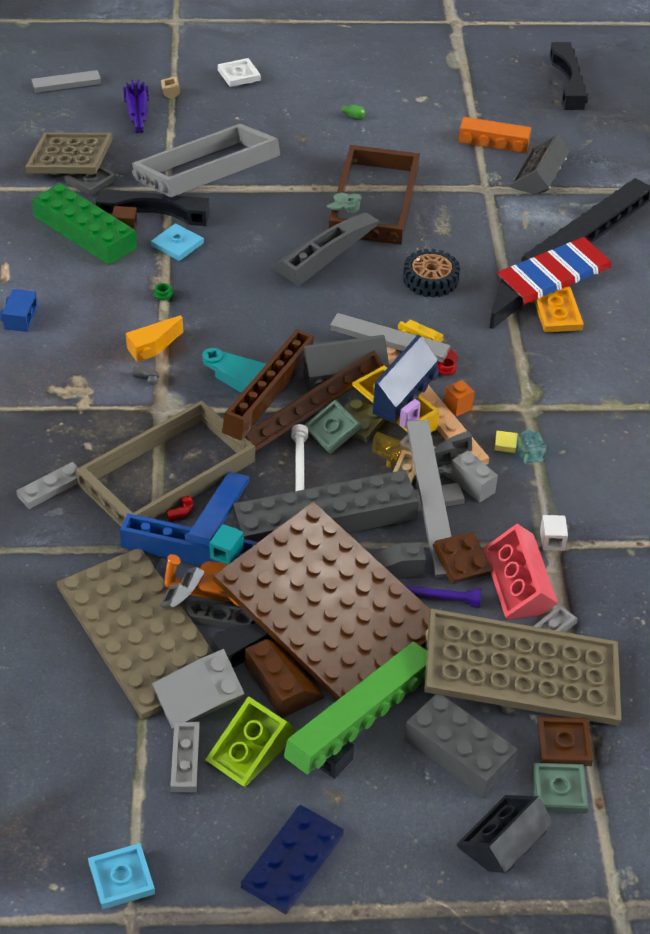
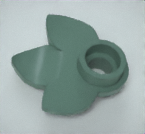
(350, 203)

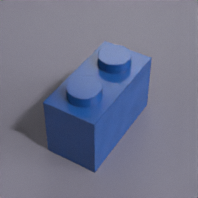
(19, 310)

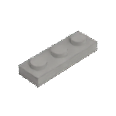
(48, 486)
(185, 757)

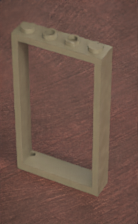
(90, 473)

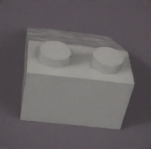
(198, 688)

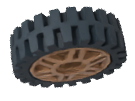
(431, 273)

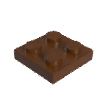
(462, 557)
(564, 740)

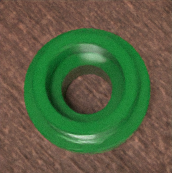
(162, 291)

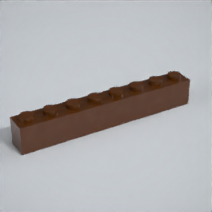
(266, 386)

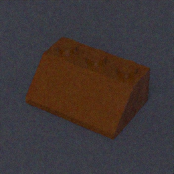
(281, 678)

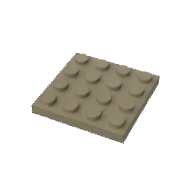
(69, 153)

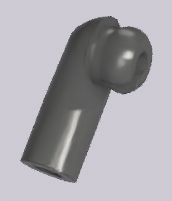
(145, 372)

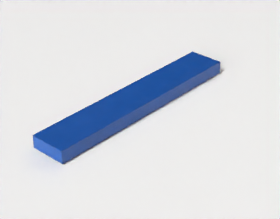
(218, 508)

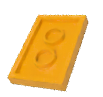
(559, 311)

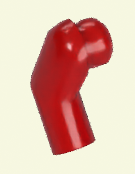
(183, 511)

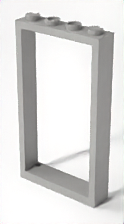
(260, 149)

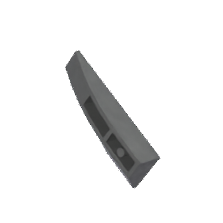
(321, 250)

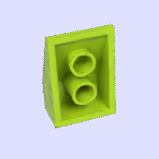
(250, 742)

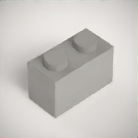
(473, 476)

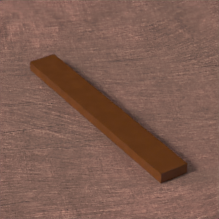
(312, 401)

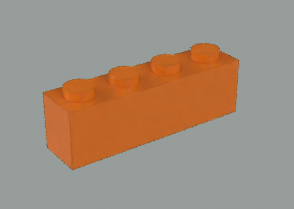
(494, 134)

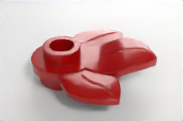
(449, 365)

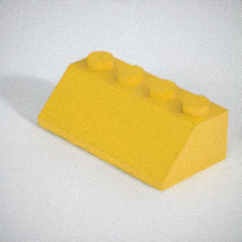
(427, 410)

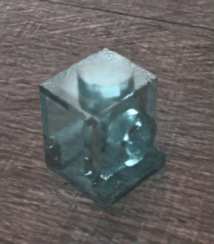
(528, 442)

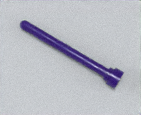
(470, 597)

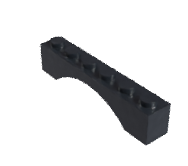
(563, 58)
(185, 208)

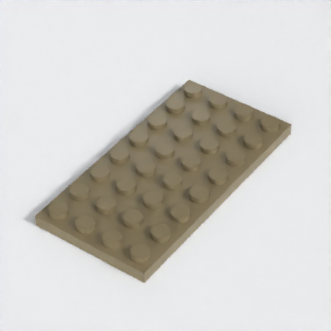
(130, 629)
(523, 667)

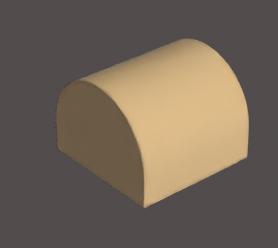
(170, 87)

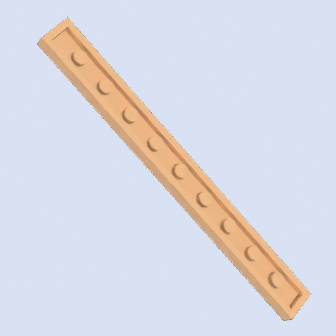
(447, 424)

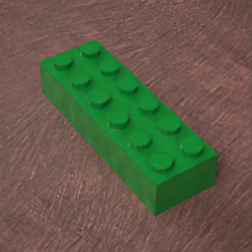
(84, 223)

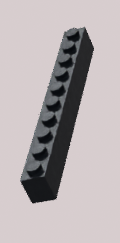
(599, 218)

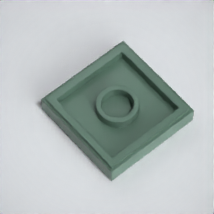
(333, 426)
(561, 787)

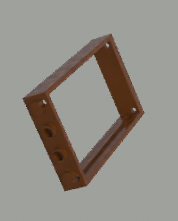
(385, 159)

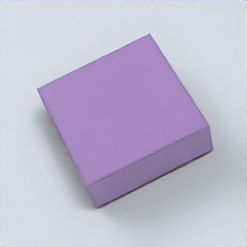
(410, 412)

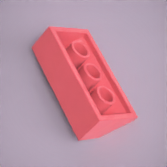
(520, 574)

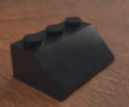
(506, 832)

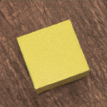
(506, 441)

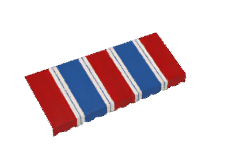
(555, 269)

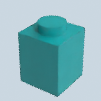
(226, 544)

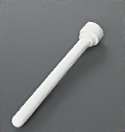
(299, 434)

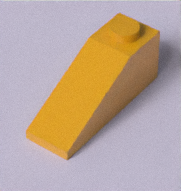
(152, 339)

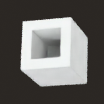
(553, 532)

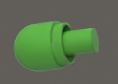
(354, 111)

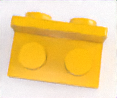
(418, 329)

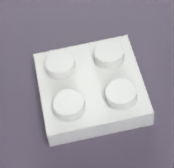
(239, 72)

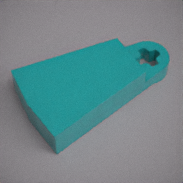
(232, 369)

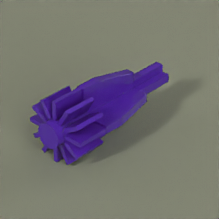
(136, 97)

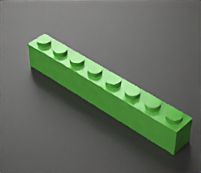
(357, 709)

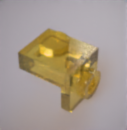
(387, 447)

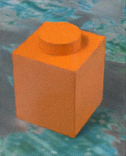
(459, 398)

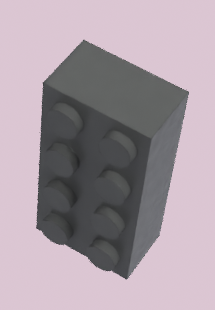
(460, 744)

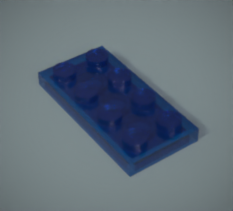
(292, 859)

